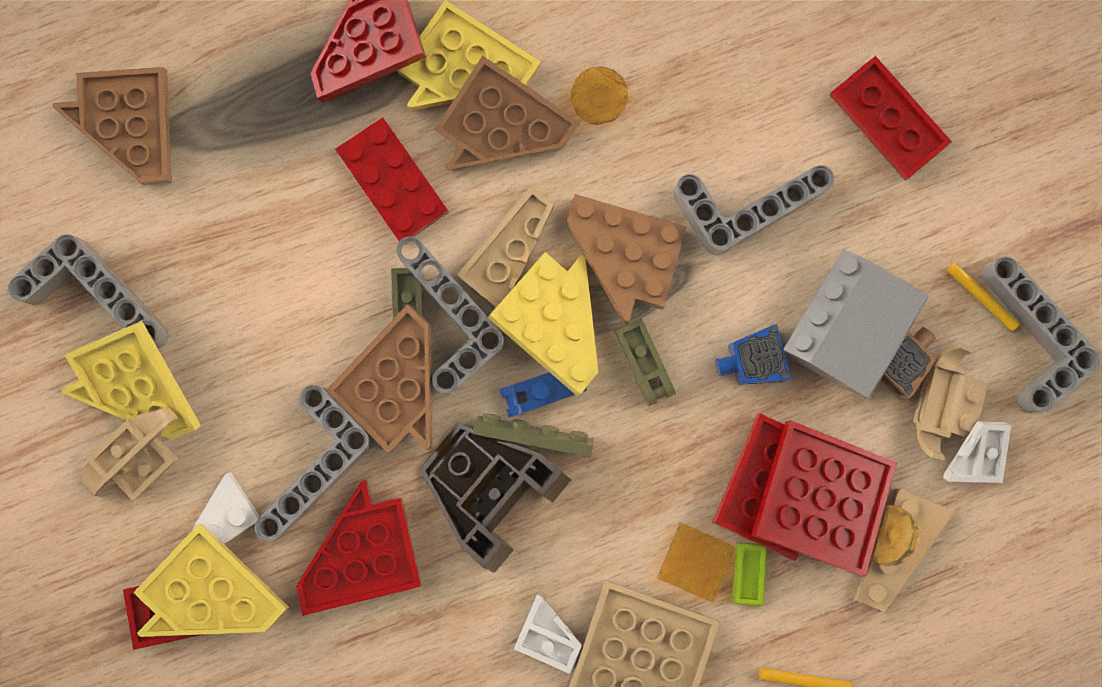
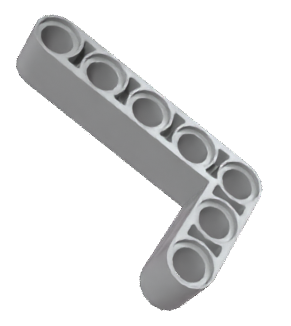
(752, 213)
(98, 284)
(455, 311)
(1045, 333)
(321, 467)

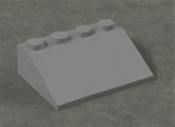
(855, 324)

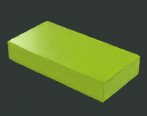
(749, 574)

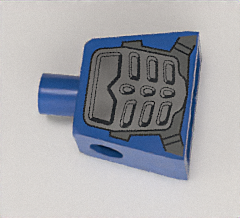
(756, 359)

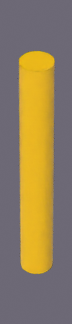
(983, 297)
(800, 679)

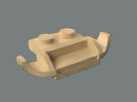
(948, 401)
(131, 455)

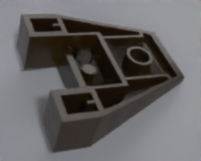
(480, 482)

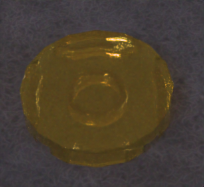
(599, 95)
(896, 537)

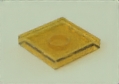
(696, 562)

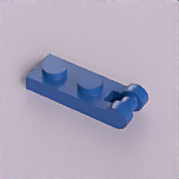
(539, 392)

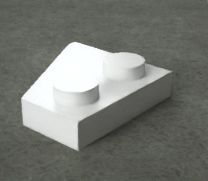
(981, 455)
(228, 511)
(548, 637)

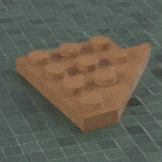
(126, 119)
(501, 119)
(627, 252)
(392, 383)

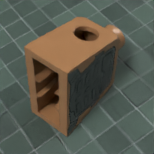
(910, 364)

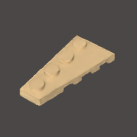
(503, 256)
(883, 582)

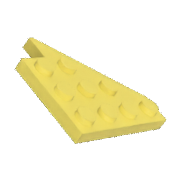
(453, 49)
(553, 320)
(129, 378)
(206, 592)

